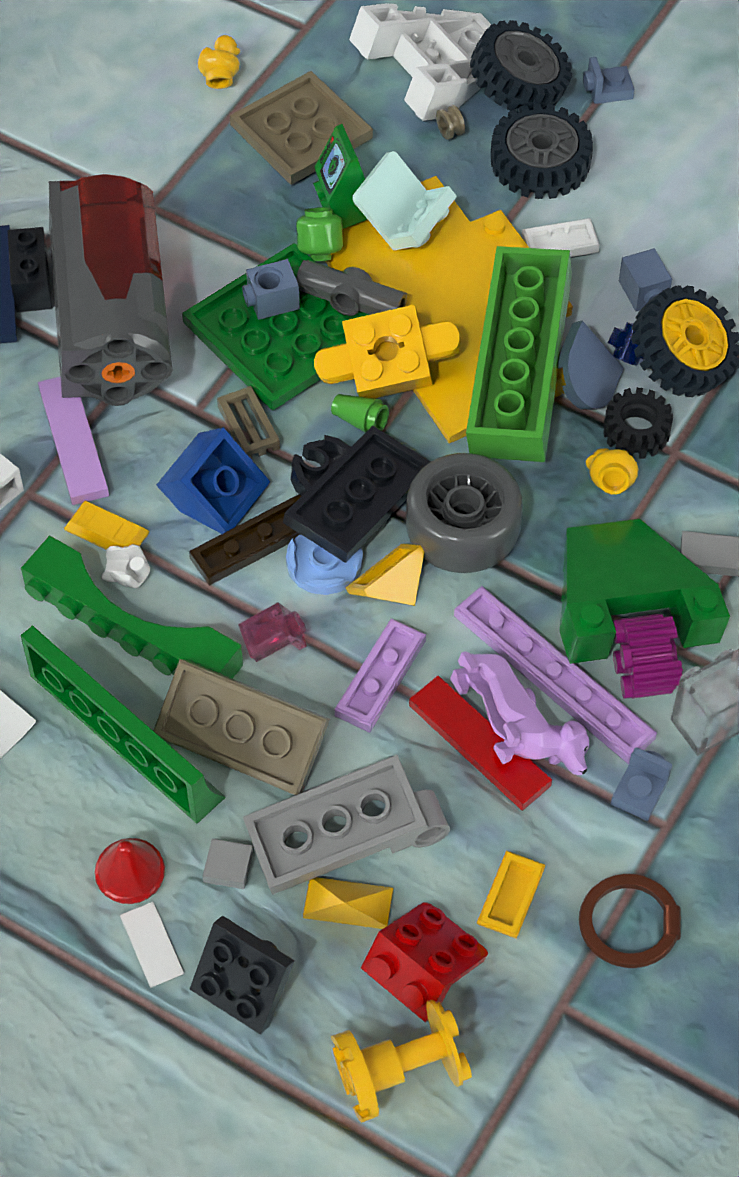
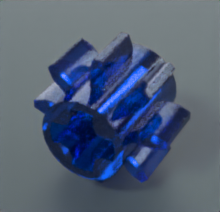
(624, 348)

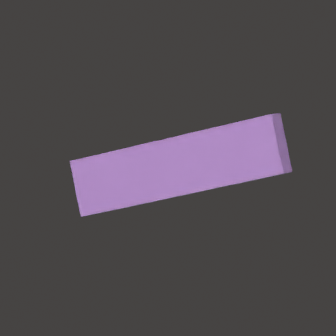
(73, 443)

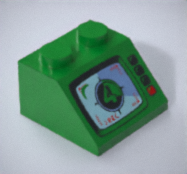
(339, 177)

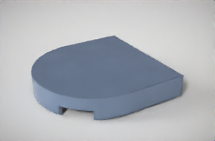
(588, 369)

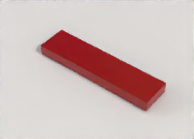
(474, 739)

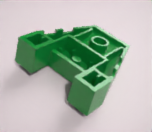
(626, 571)

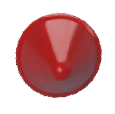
(129, 871)

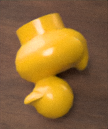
(220, 64)
(612, 470)

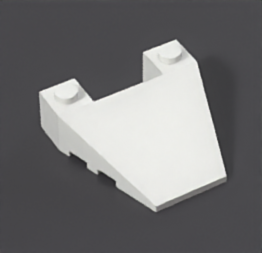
(429, 47)

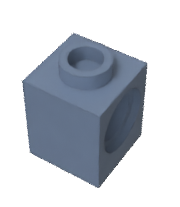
(271, 289)

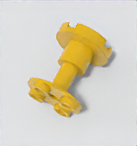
(383, 1065)

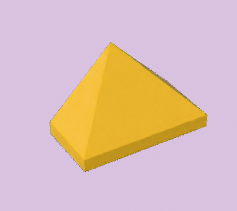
(393, 577)
(348, 903)

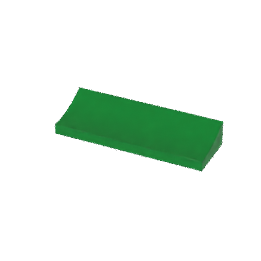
(119, 727)

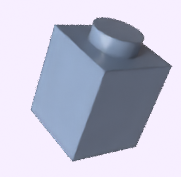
(643, 277)

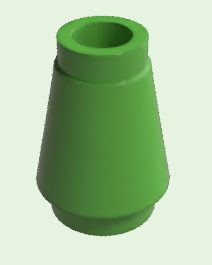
(361, 411)

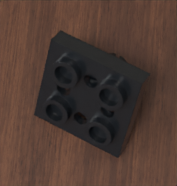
(246, 969)

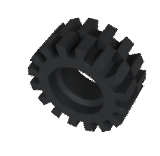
(639, 406)

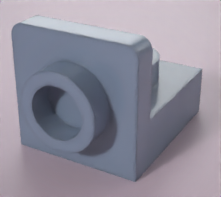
(607, 83)
(642, 783)

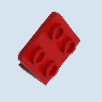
(422, 957)

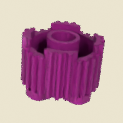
(647, 656)

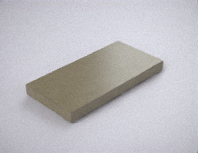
(241, 727)

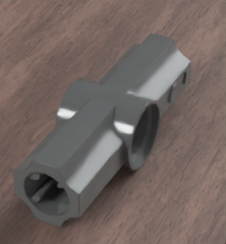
(348, 289)

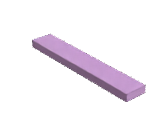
(554, 674)

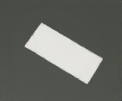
(151, 944)

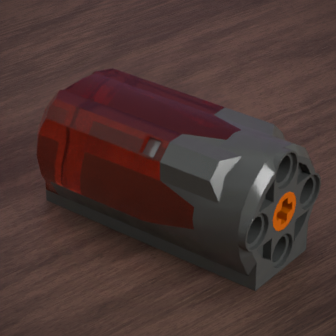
(108, 289)

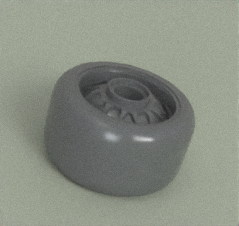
(464, 512)

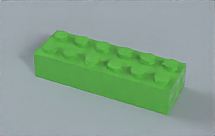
(519, 354)

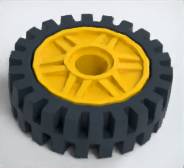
(686, 341)

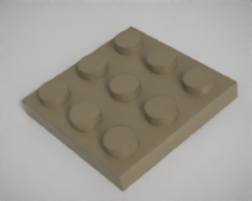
(295, 125)

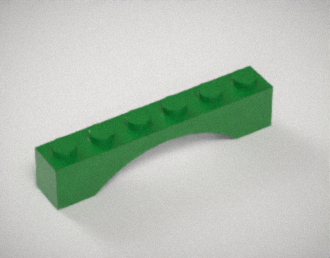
(60, 577)

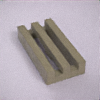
(258, 446)

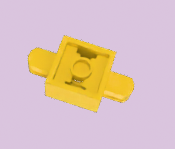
(387, 352)

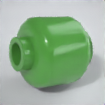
(319, 233)

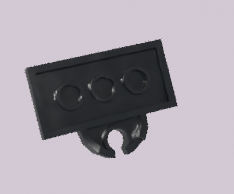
(351, 489)

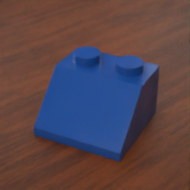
(214, 481)

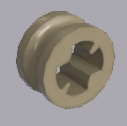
(450, 122)

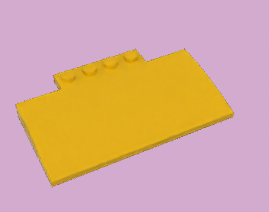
(446, 282)

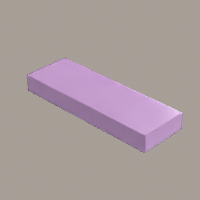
(380, 675)

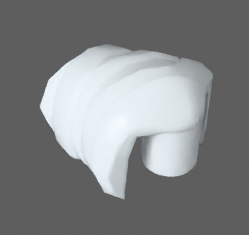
(126, 566)

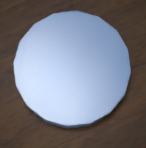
(318, 569)

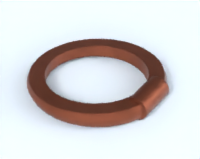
(671, 921)

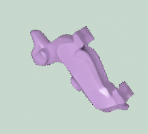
(516, 717)

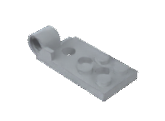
(405, 822)

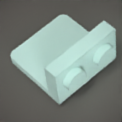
(400, 204)

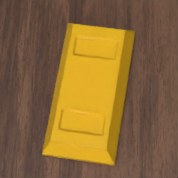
(104, 527)
(511, 894)

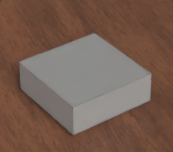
(227, 863)

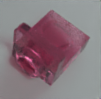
(272, 631)

